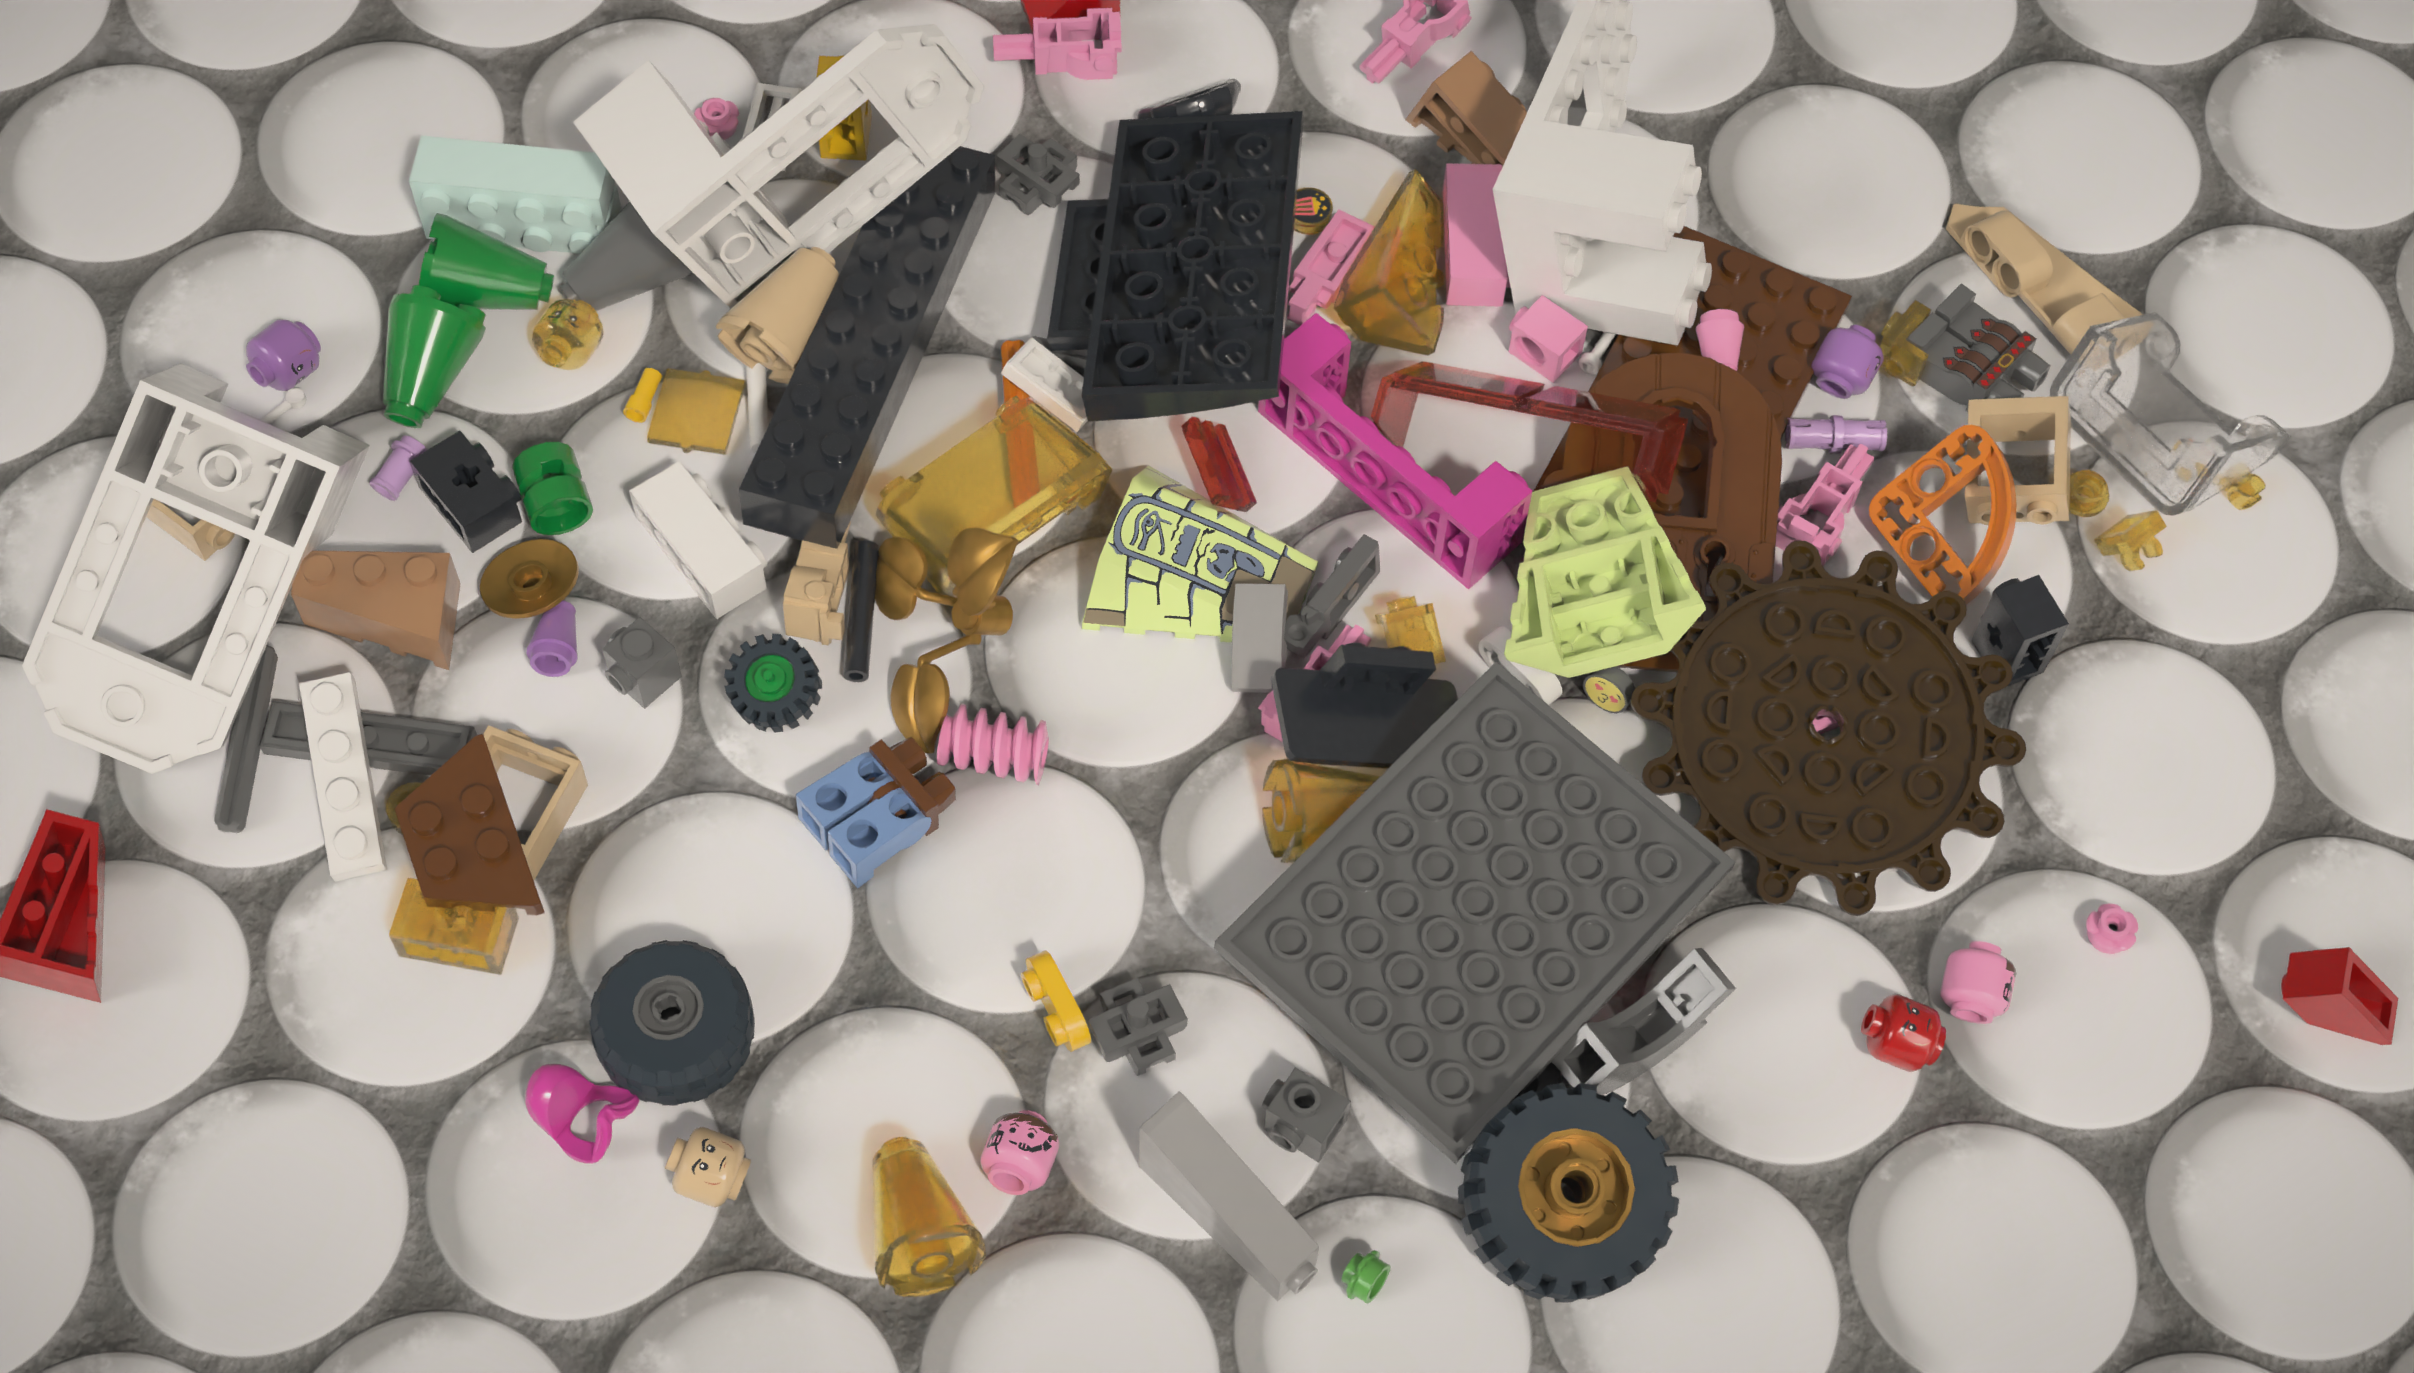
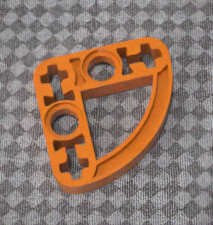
(1920, 504)

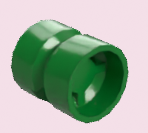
(552, 488)

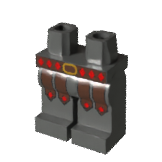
(1975, 352)

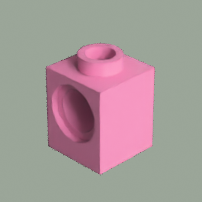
(1546, 338)

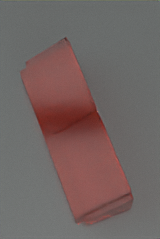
(1658, 424)

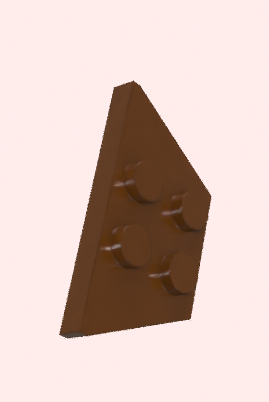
(466, 837)

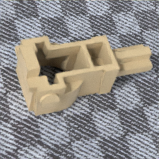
(816, 592)

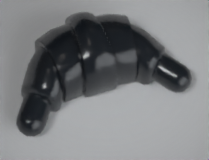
(1210, 101)

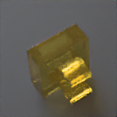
(2130, 535)

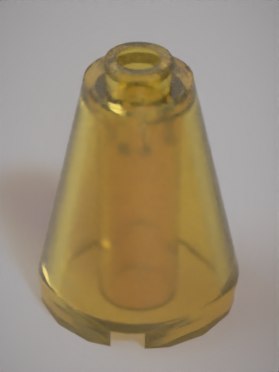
(1306, 803)
(919, 1223)

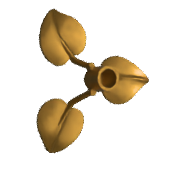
(977, 568)

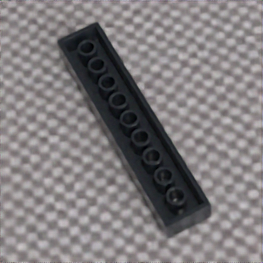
(865, 354)

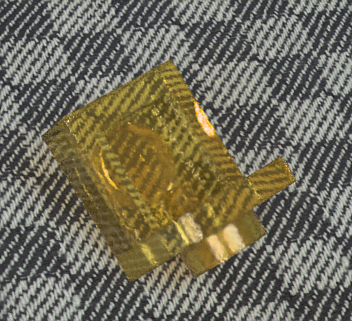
(1901, 357)
(1412, 626)

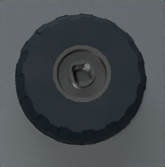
(672, 1022)

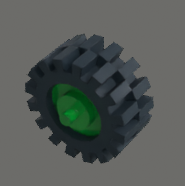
(773, 683)

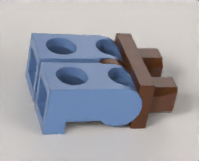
(874, 807)

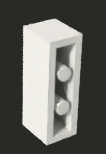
(699, 538)

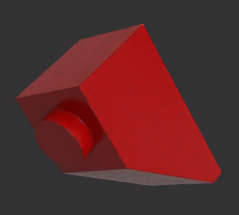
(2340, 994)

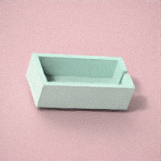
(515, 192)

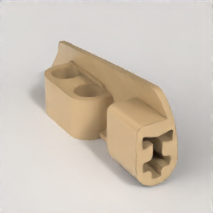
(2036, 271)

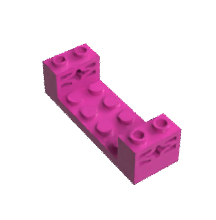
(1459, 532)

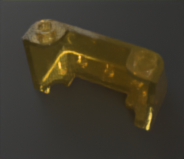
(999, 479)

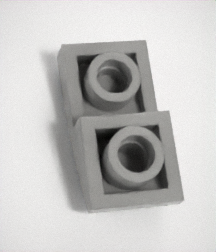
(1258, 635)

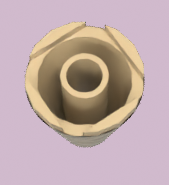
(780, 313)

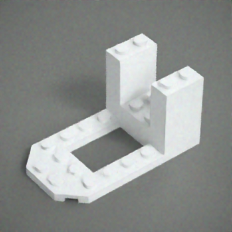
(710, 197)
(1597, 209)
(227, 471)

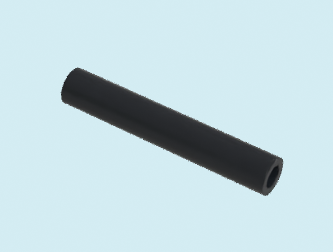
(861, 611)

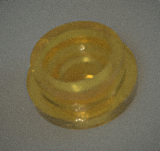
(2091, 485)

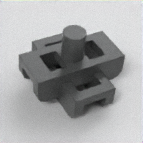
(1037, 164)
(1142, 1022)

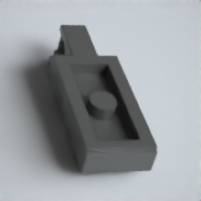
(1333, 599)

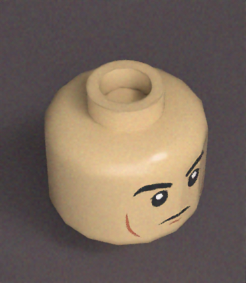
(708, 1167)

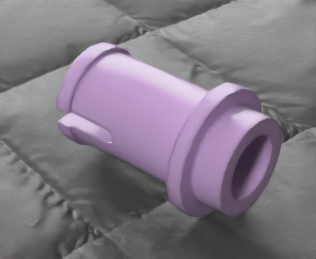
(397, 468)

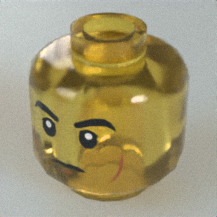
(567, 331)

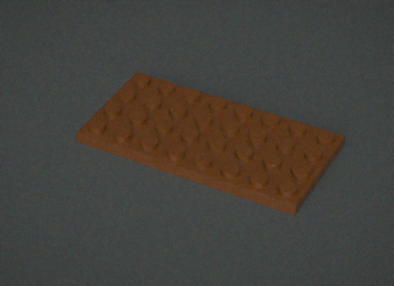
(1783, 331)

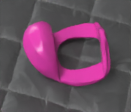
(558, 1095)

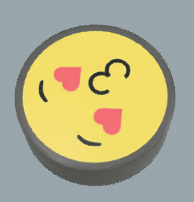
(1611, 683)

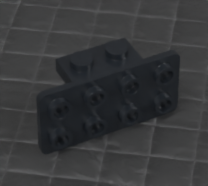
(1359, 706)

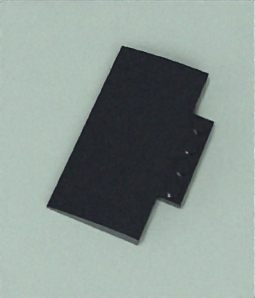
(1183, 266)

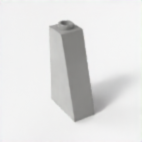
(1226, 1197)

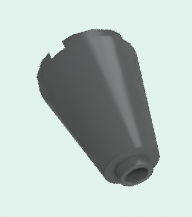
(621, 263)

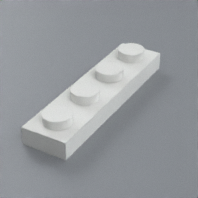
(342, 777)

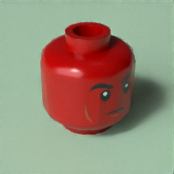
(1903, 1033)

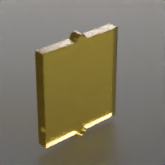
(696, 411)

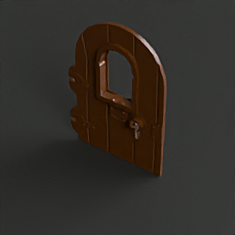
(1740, 473)

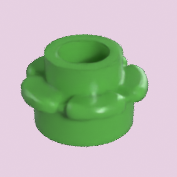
(1365, 1276)

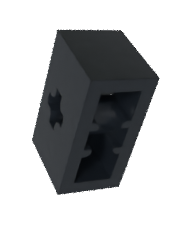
(467, 490)
(2021, 627)

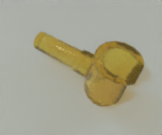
(2245, 491)

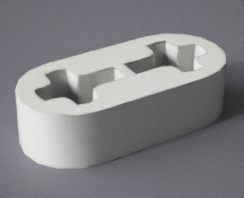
(1540, 682)

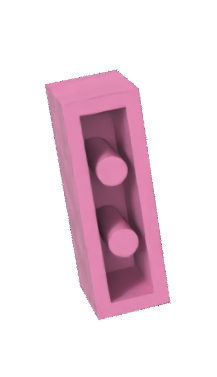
(1472, 237)

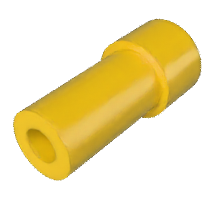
(639, 403)

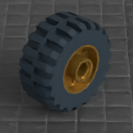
(1616, 1182)

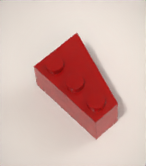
(57, 910)

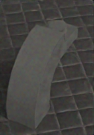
(1649, 1030)

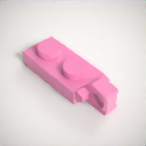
(1326, 263)

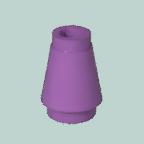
(554, 641)

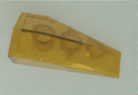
(1395, 277)

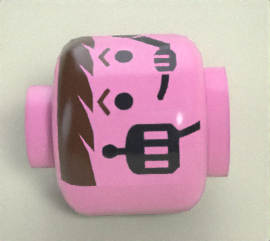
(1978, 983)
(1019, 1152)

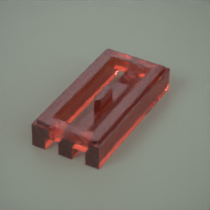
(1218, 465)

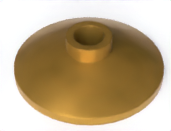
(529, 578)

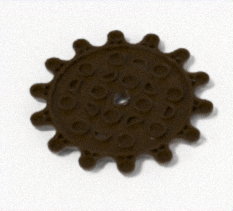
(1904, 713)

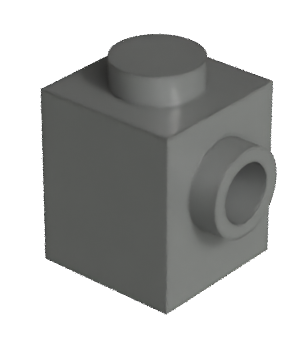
(641, 662)
(1304, 1114)

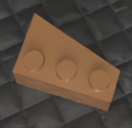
(1471, 112)
(382, 598)

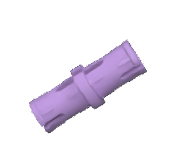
(1835, 434)

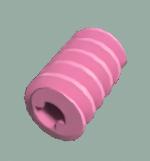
(993, 744)

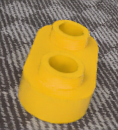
(1065, 1018)

